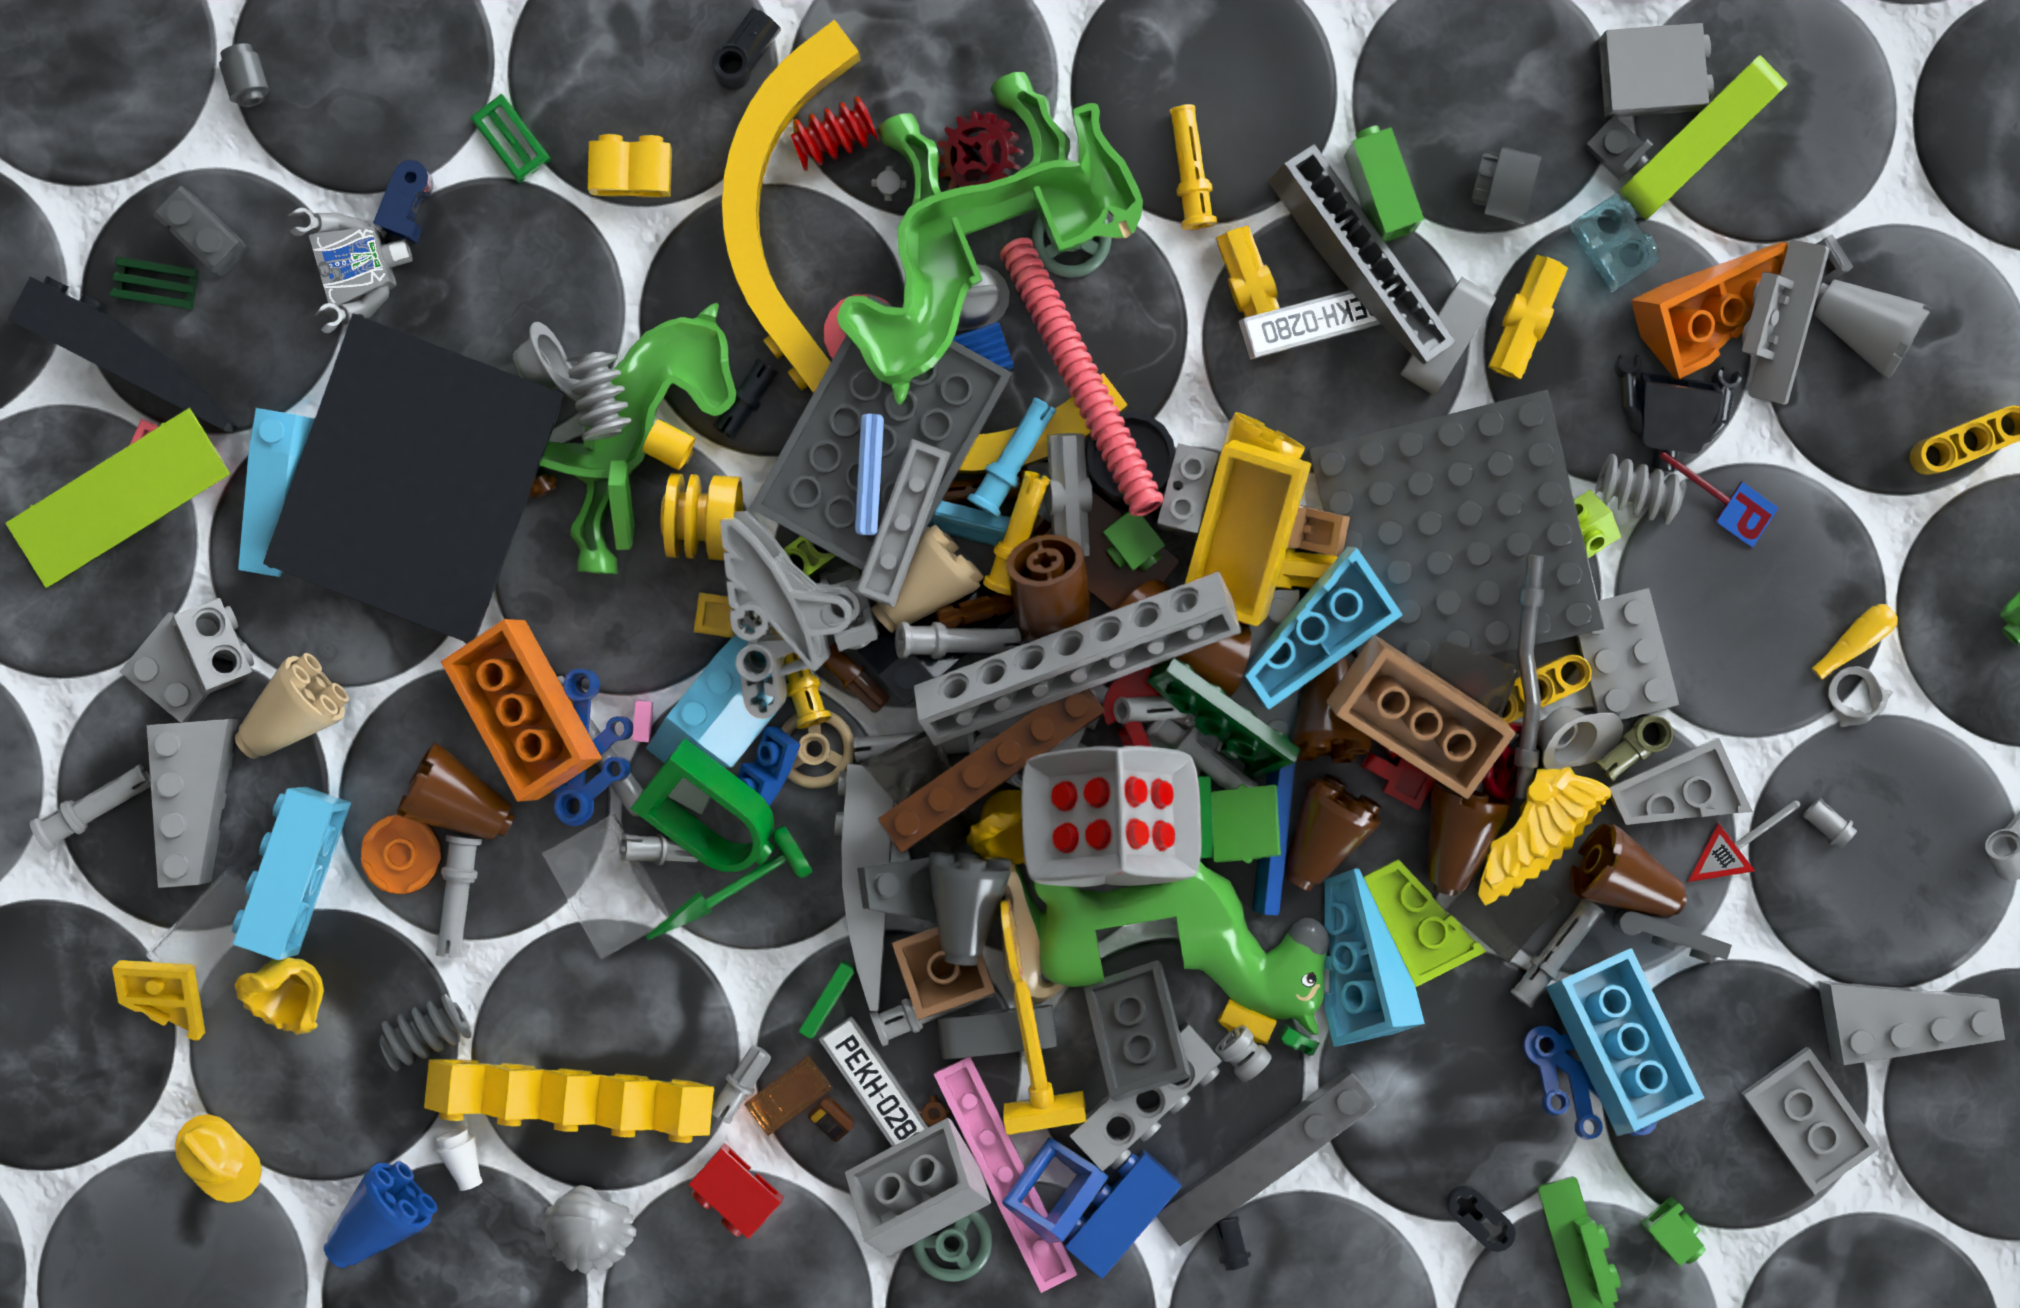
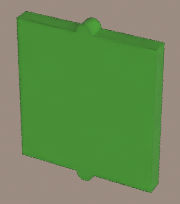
(1245, 823)

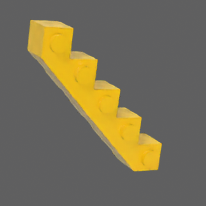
(568, 1098)

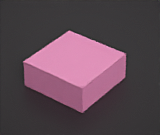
(643, 721)

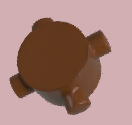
(543, 485)
(934, 1111)

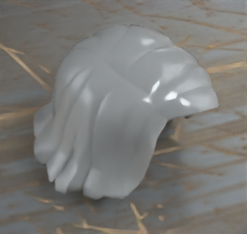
(587, 1230)

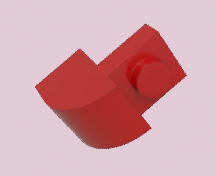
(1129, 686)

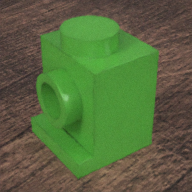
(1675, 1232)

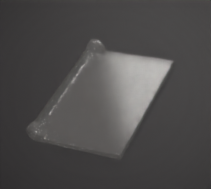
(206, 938)

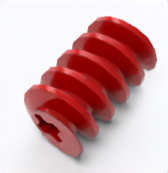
(832, 132)

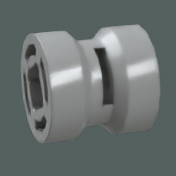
(1243, 1053)

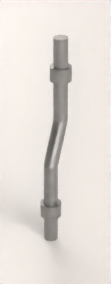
(1530, 597)

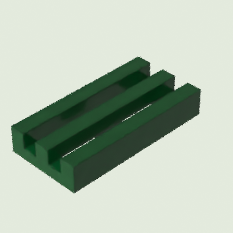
(121, 277)

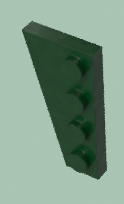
(1218, 715)

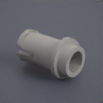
(1830, 823)

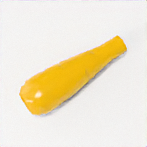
(1863, 634)

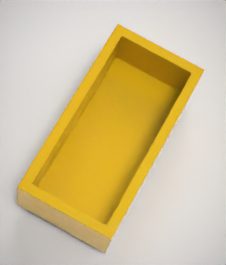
(1249, 524)

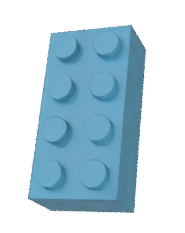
(290, 872)
(1625, 1042)

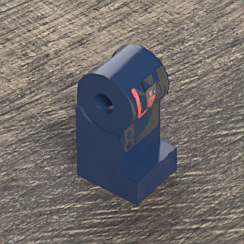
(402, 200)

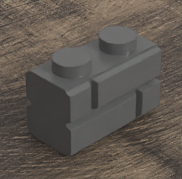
(201, 231)

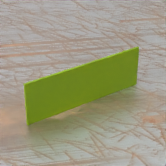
(118, 498)

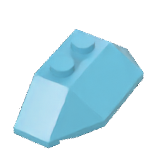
(713, 712)

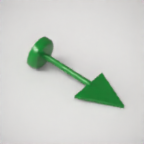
(698, 906)

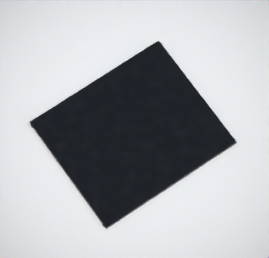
(413, 478)

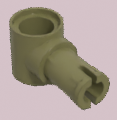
(1634, 746)

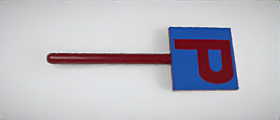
(1744, 513)

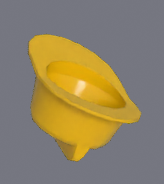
(217, 1158)

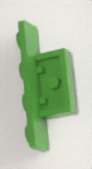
(1579, 1246)

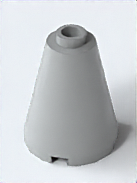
(1871, 322)

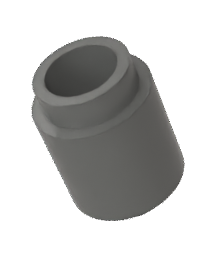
(243, 75)

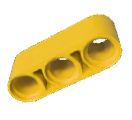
(1952, 446)
(1552, 684)

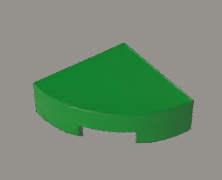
(1298, 1040)

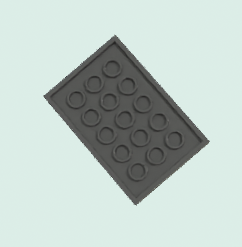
(817, 470)

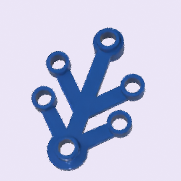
(576, 786)
(1578, 1079)

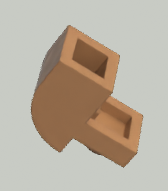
(1319, 531)

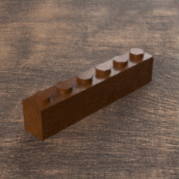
(988, 768)

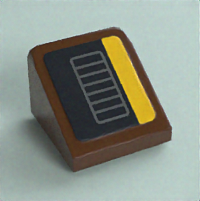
(831, 1118)

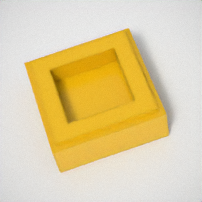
(713, 615)

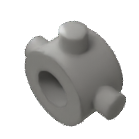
(888, 183)

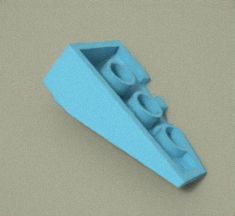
(1367, 977)

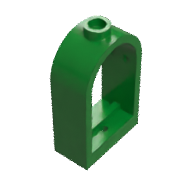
(691, 833)

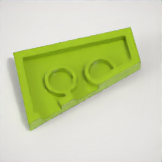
(1420, 927)

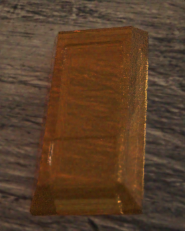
(788, 1095)

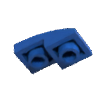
(772, 763)

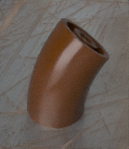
(1048, 585)
(1217, 663)

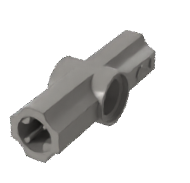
(1069, 489)

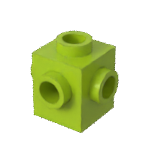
(1596, 523)

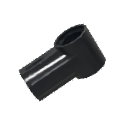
(746, 46)

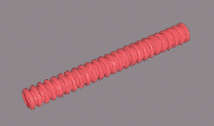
(1081, 376)

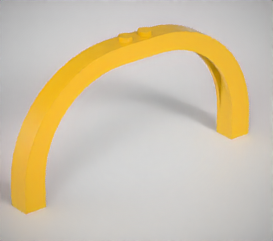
(767, 116)

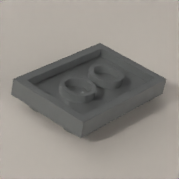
(1136, 1031)

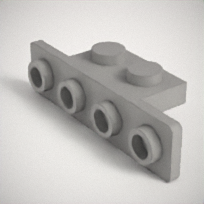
(1782, 320)

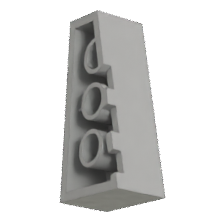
(188, 795)
(1895, 1022)

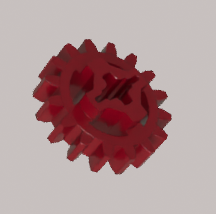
(961, 160)

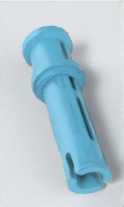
(1003, 474)

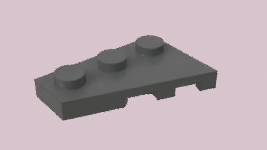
(899, 889)

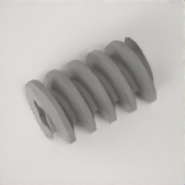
(598, 394)
(1640, 488)

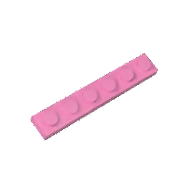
(1001, 1167)

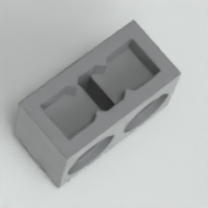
(201, 649)

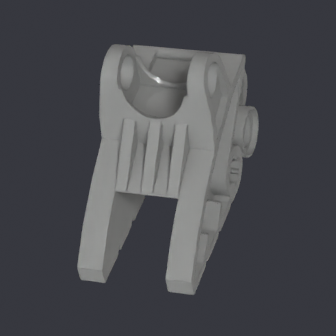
(785, 599)

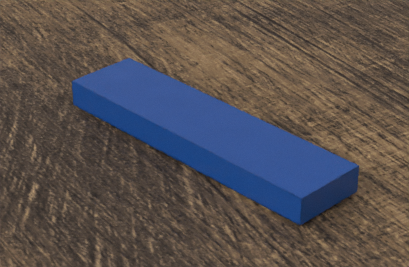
(1271, 869)

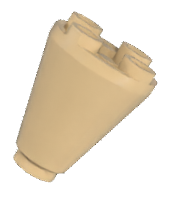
(932, 581)
(291, 707)

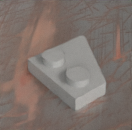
(163, 672)

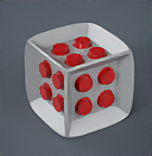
(1111, 816)

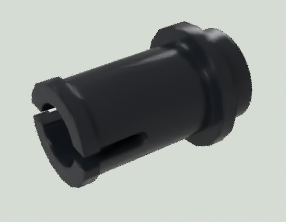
(1231, 1243)

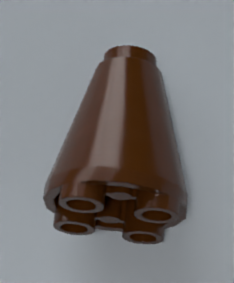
(1319, 729)
(1328, 830)

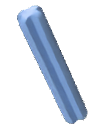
(869, 474)

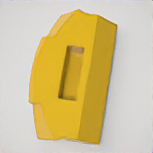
(1257, 1023)

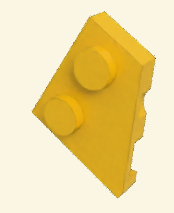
(162, 993)

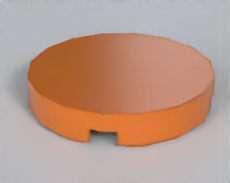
(400, 854)

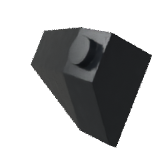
(903, 674)

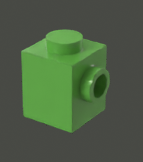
(1132, 542)

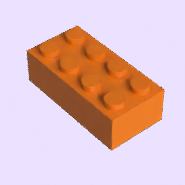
(521, 710)

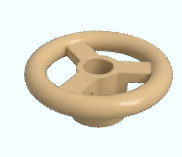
(827, 754)

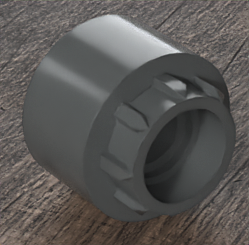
(1506, 183)

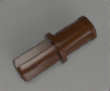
(855, 680)

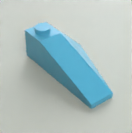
(272, 463)

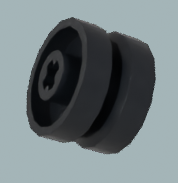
(1155, 447)

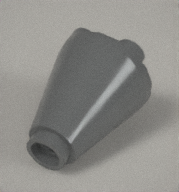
(966, 901)

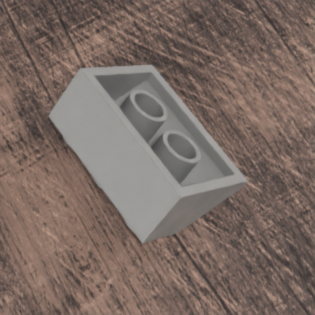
(916, 1188)

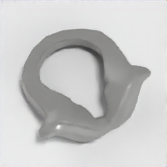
(1876, 693)

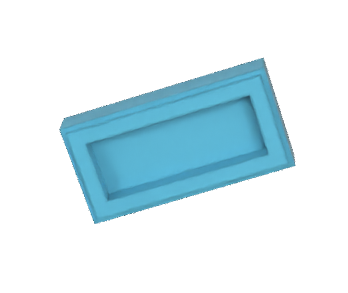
(970, 523)

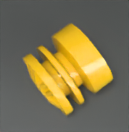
(697, 515)

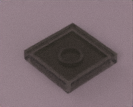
(1508, 920)

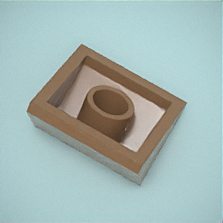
(936, 983)

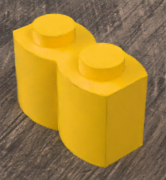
(629, 167)

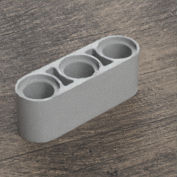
(1462, 317)

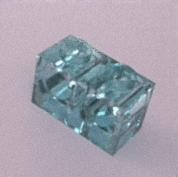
(1605, 247)

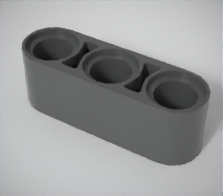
(991, 1032)

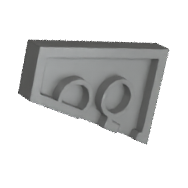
(1682, 787)

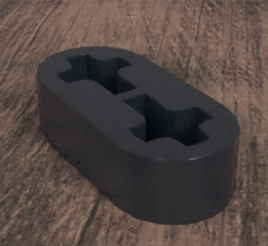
(1474, 1225)

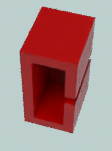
(734, 1192)

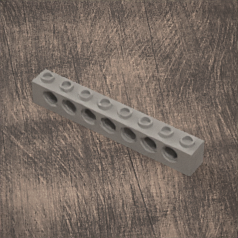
(1076, 658)

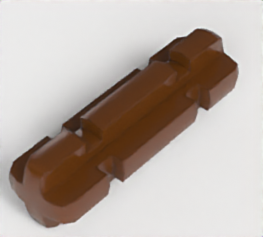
(975, 610)

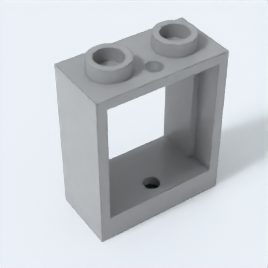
(1193, 474)

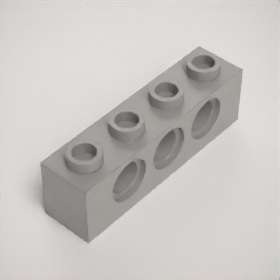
(1112, 1150)

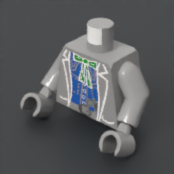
(351, 264)

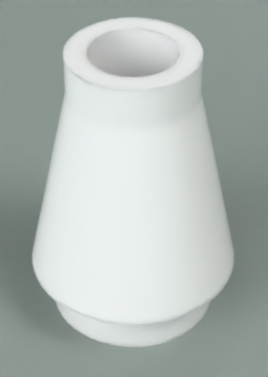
(459, 1155)

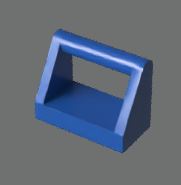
(1072, 1202)

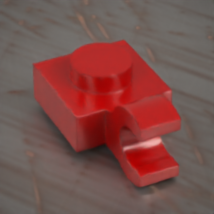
(1403, 779)

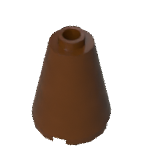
(454, 798)
(1461, 835)
(1625, 875)

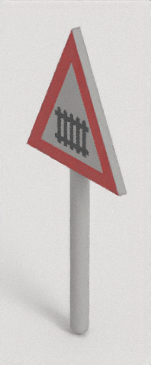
(1724, 857)

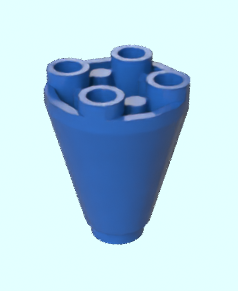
(379, 1214)

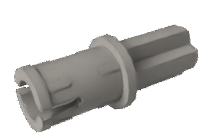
(652, 849)
(740, 1083)

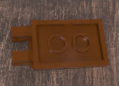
(1104, 577)

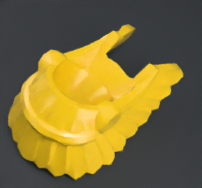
(1549, 822)

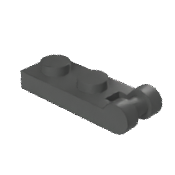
(1669, 935)

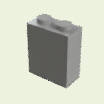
(1655, 70)

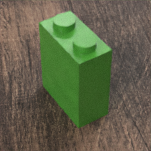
(1383, 183)

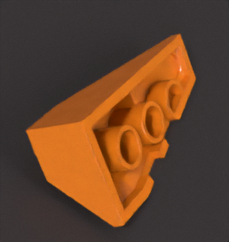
(1701, 312)

